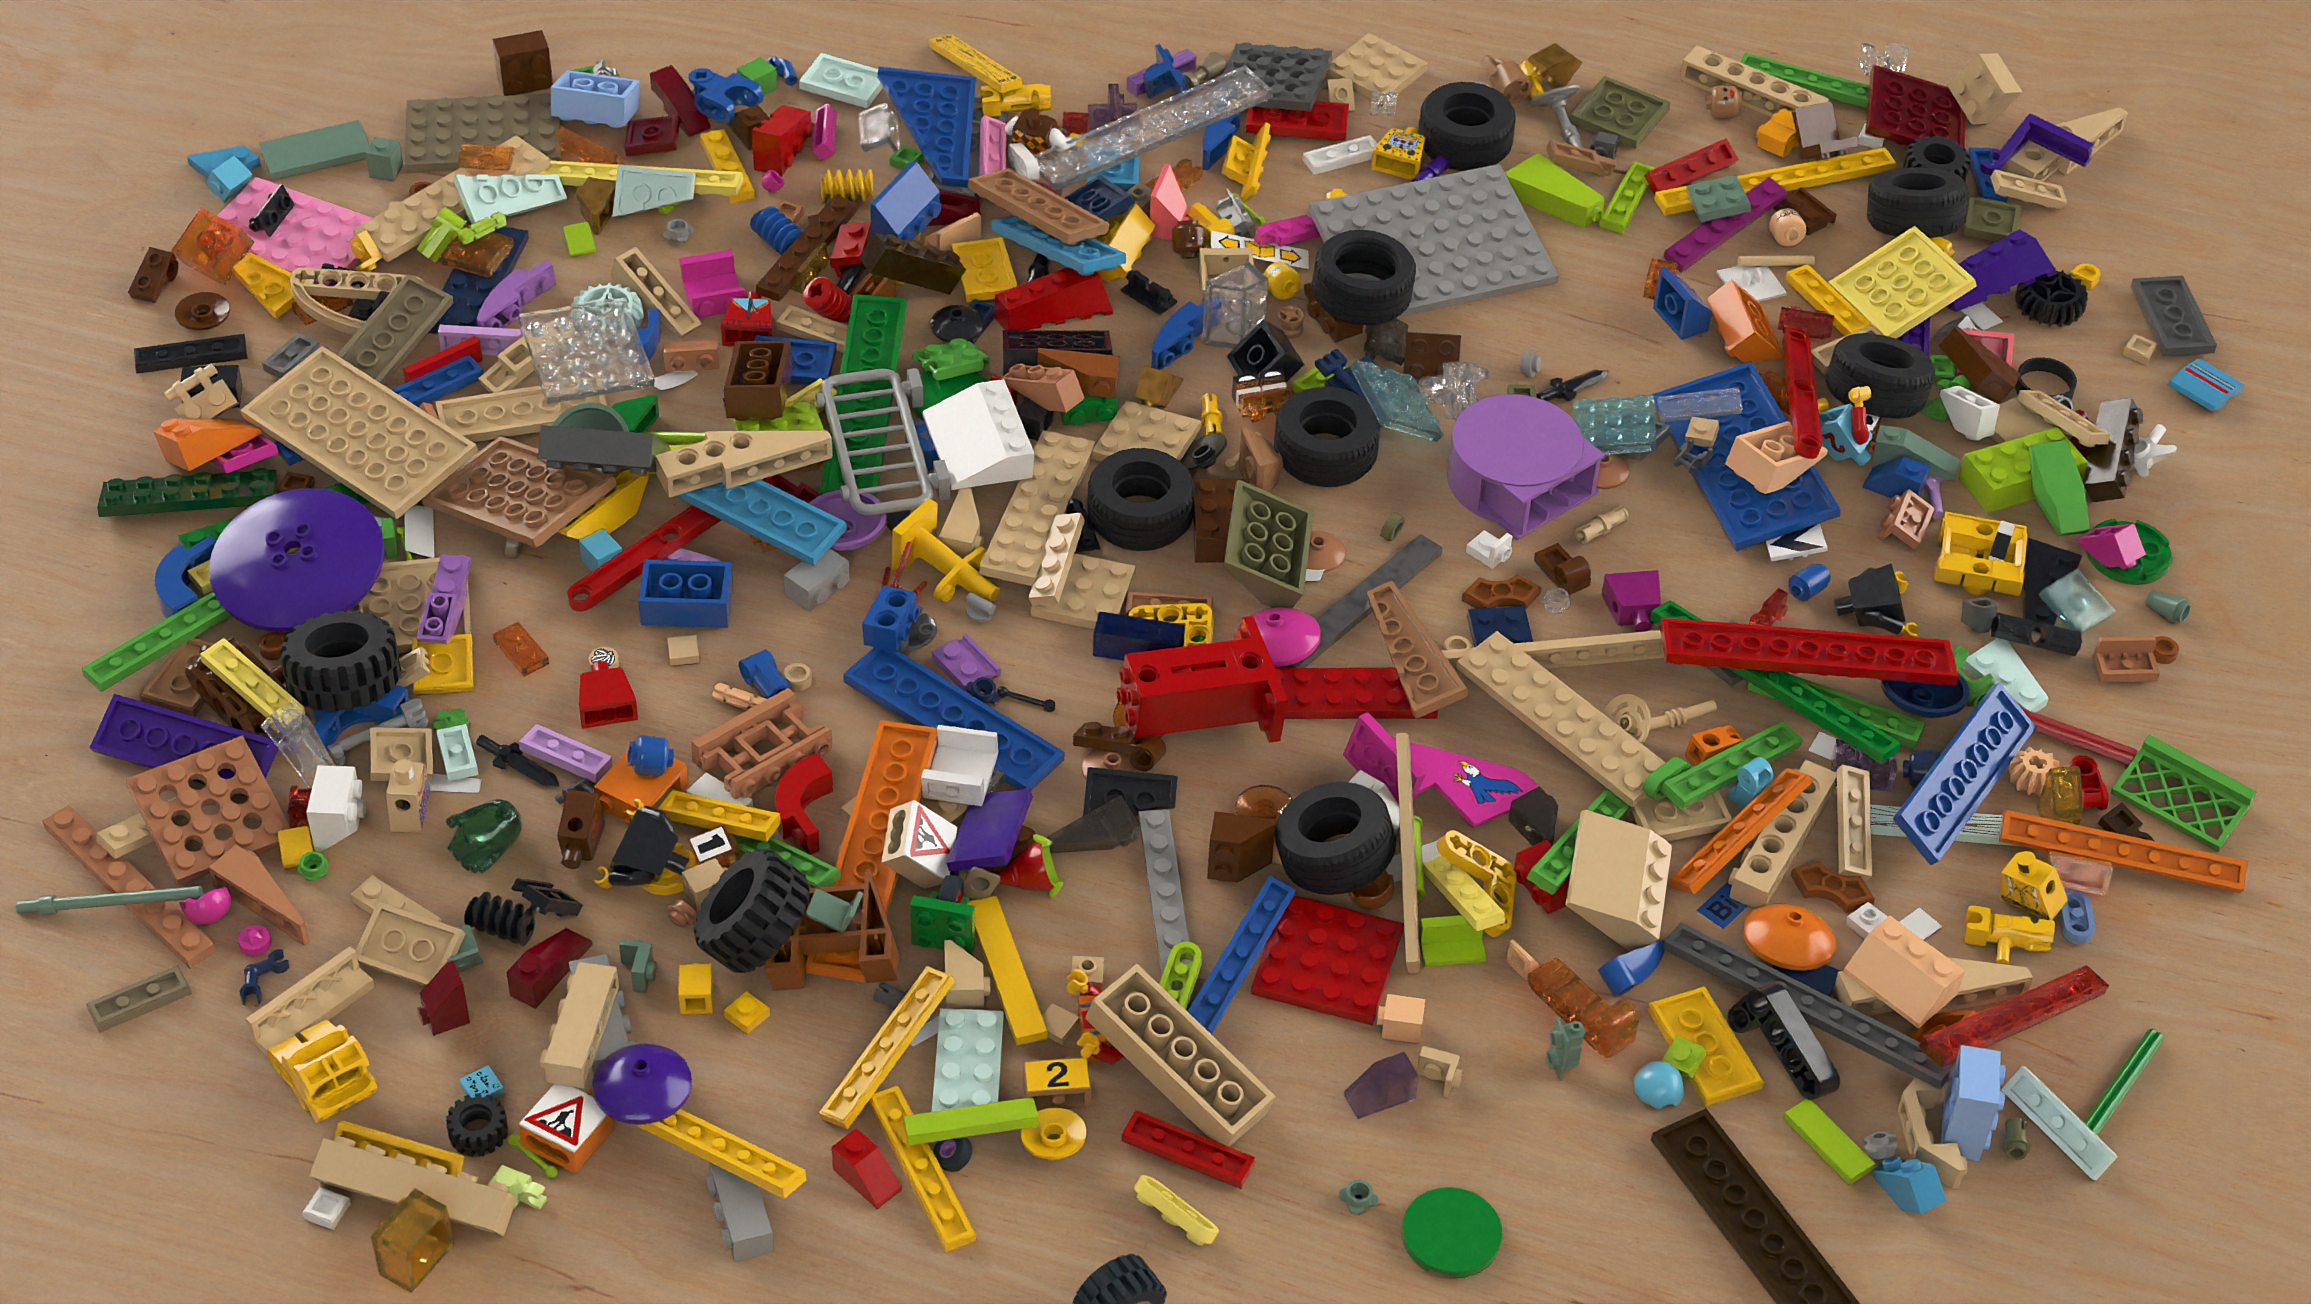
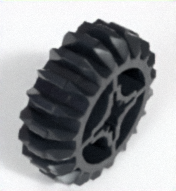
(2052, 299)

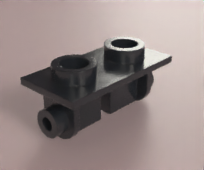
(272, 212)
(1148, 294)
(1088, 539)

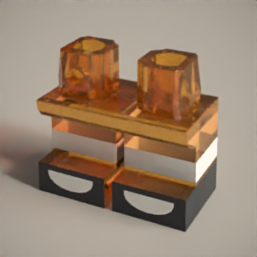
(1261, 394)

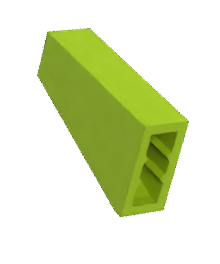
(1555, 191)

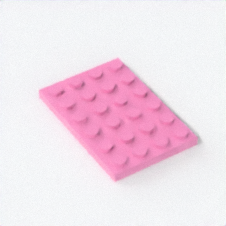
(308, 235)

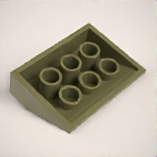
(1268, 545)

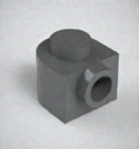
(1605, 144)
(1979, 613)

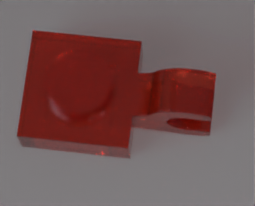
(1773, 609)

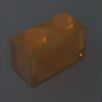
(2081, 872)

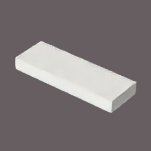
(1340, 155)

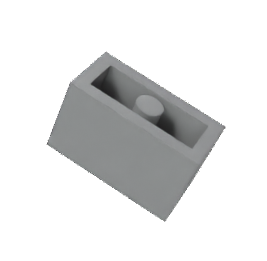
(814, 584)

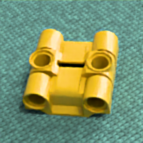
(1971, 536)

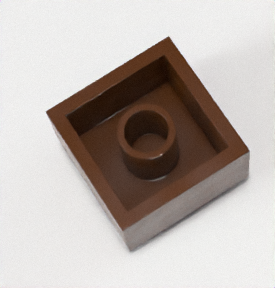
(523, 63)

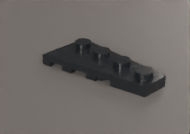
(2043, 567)

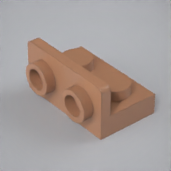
(691, 355)
(1906, 518)

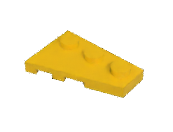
(266, 283)

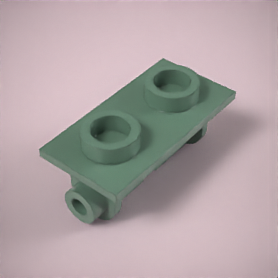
(1565, 1046)

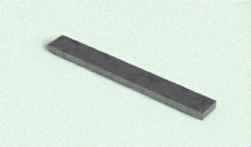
(1355, 605)

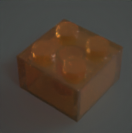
(212, 246)

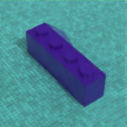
(2003, 265)

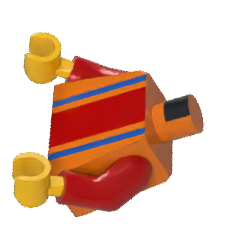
(1094, 1044)

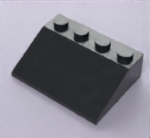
(1023, 345)

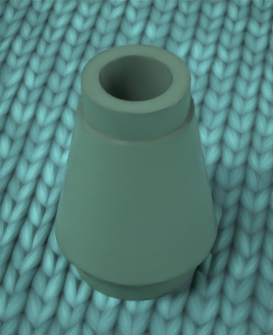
(2170, 606)

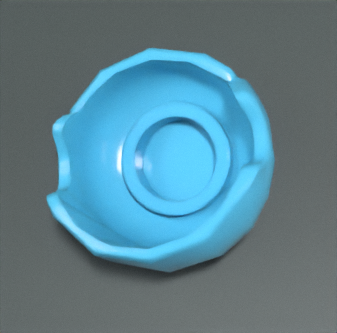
(1659, 1084)

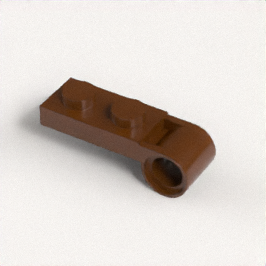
(1121, 740)

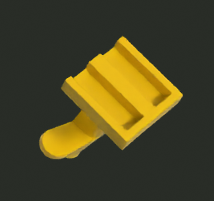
(921, 530)

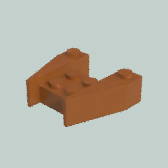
(867, 932)

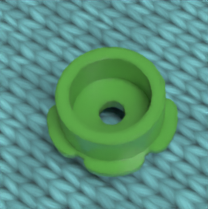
(313, 860)

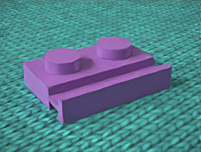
(965, 662)

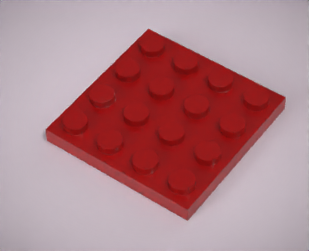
(1328, 960)

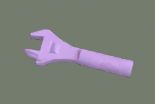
(1935, 497)

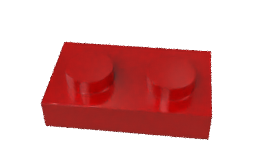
(849, 245)

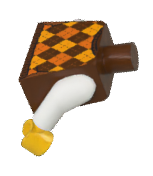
(1036, 131)

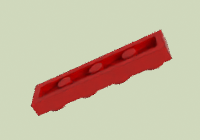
(1692, 167)
(1188, 1149)

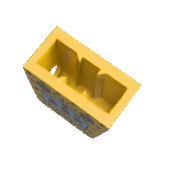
(1399, 153)

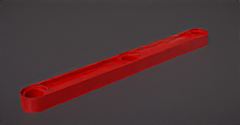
(1802, 393)
(630, 562)

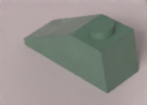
(1898, 443)

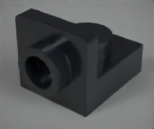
(365, 308)

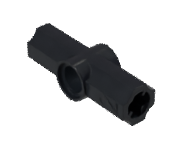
(2051, 638)

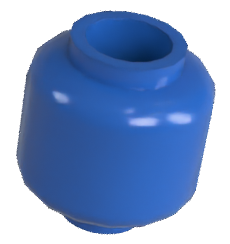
(650, 755)

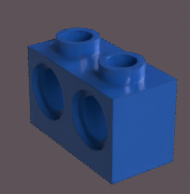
(890, 618)

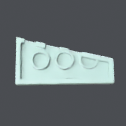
(507, 193)

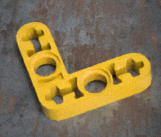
(1193, 625)
(1494, 872)

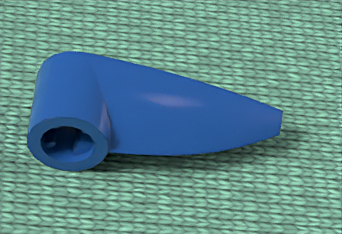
(1631, 968)

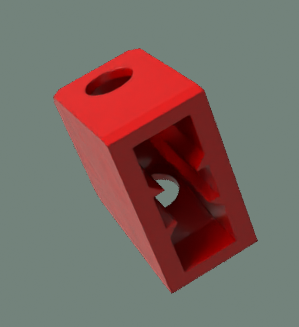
(605, 697)

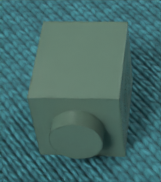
(384, 159)

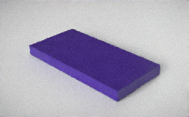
(990, 831)

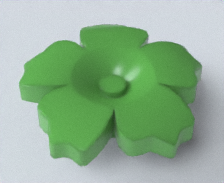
(454, 718)

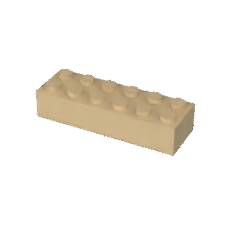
(1180, 1057)

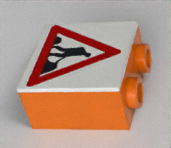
(565, 1127)

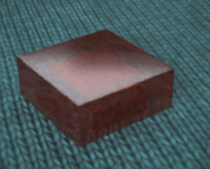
(1075, 122)

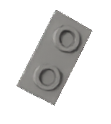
(1231, 209)

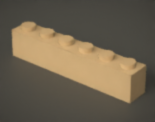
(392, 1179)

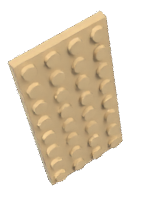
(359, 432)

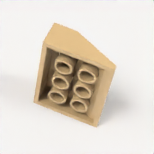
(1619, 879)

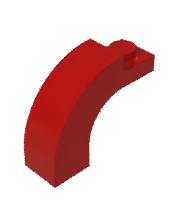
(796, 789)

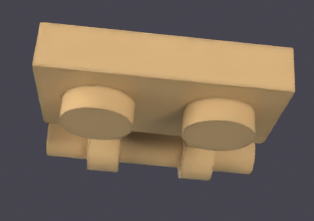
(208, 403)

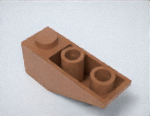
(1048, 387)

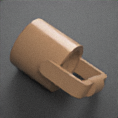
(1507, 78)

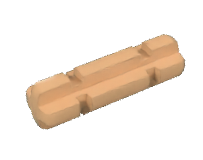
(735, 696)

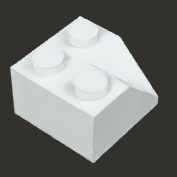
(334, 805)

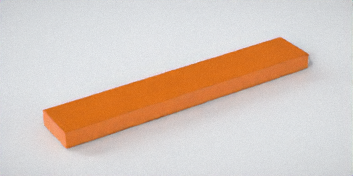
(1740, 831)

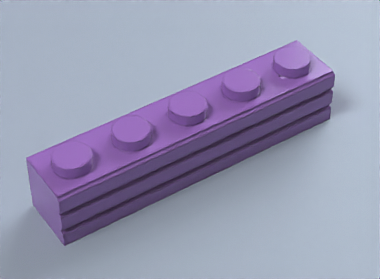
(1182, 60)

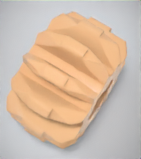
(2031, 769)

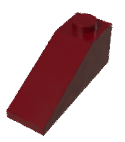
(545, 966)

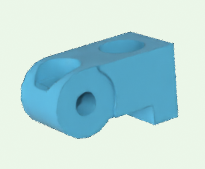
(1752, 781)

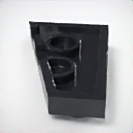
(1138, 789)

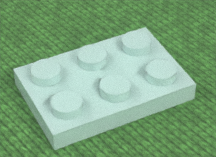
(842, 80)

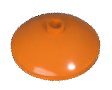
(1789, 936)

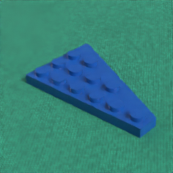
(938, 116)

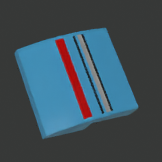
(2206, 384)

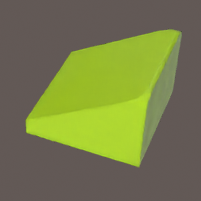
(579, 239)

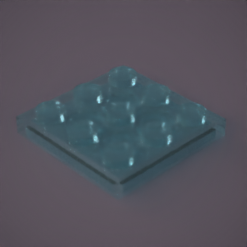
(1396, 400)
(1618, 423)

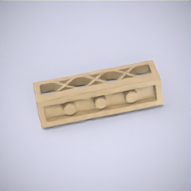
(311, 1006)

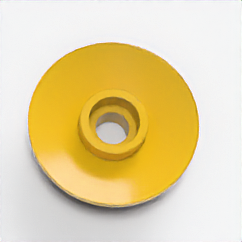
(1057, 1136)

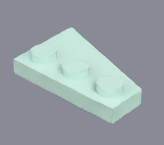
(650, 188)
(2007, 668)

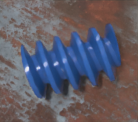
(775, 228)

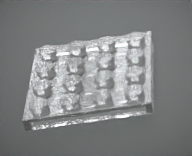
(586, 350)

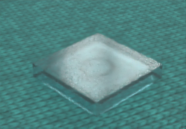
(2077, 602)

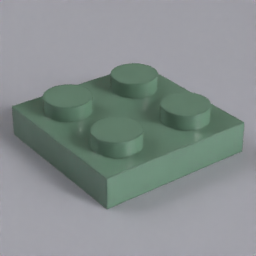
(1718, 198)

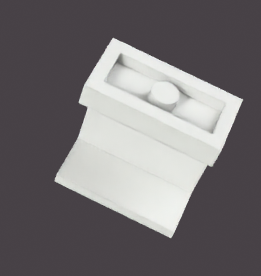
(961, 766)

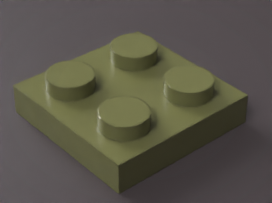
(1990, 219)

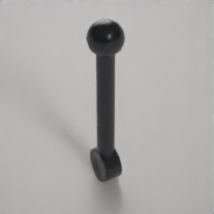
(1049, 705)

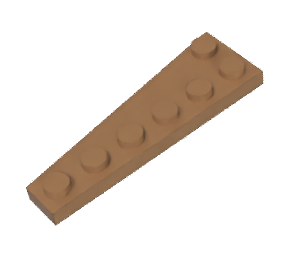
(1419, 662)

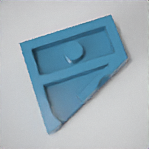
(208, 161)

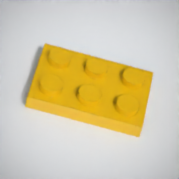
(986, 268)

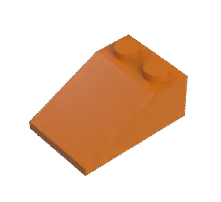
(197, 441)

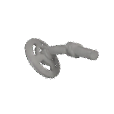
(1556, 99)

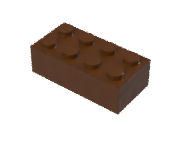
(758, 380)

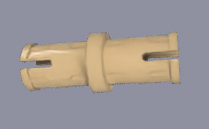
(1601, 524)

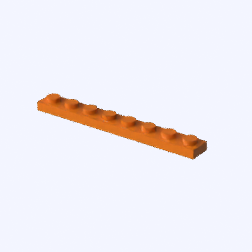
(2124, 851)

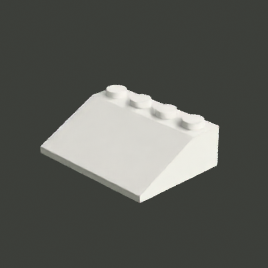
(980, 436)

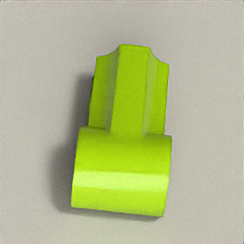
(443, 231)

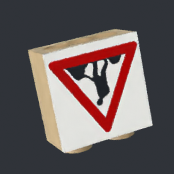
(918, 844)

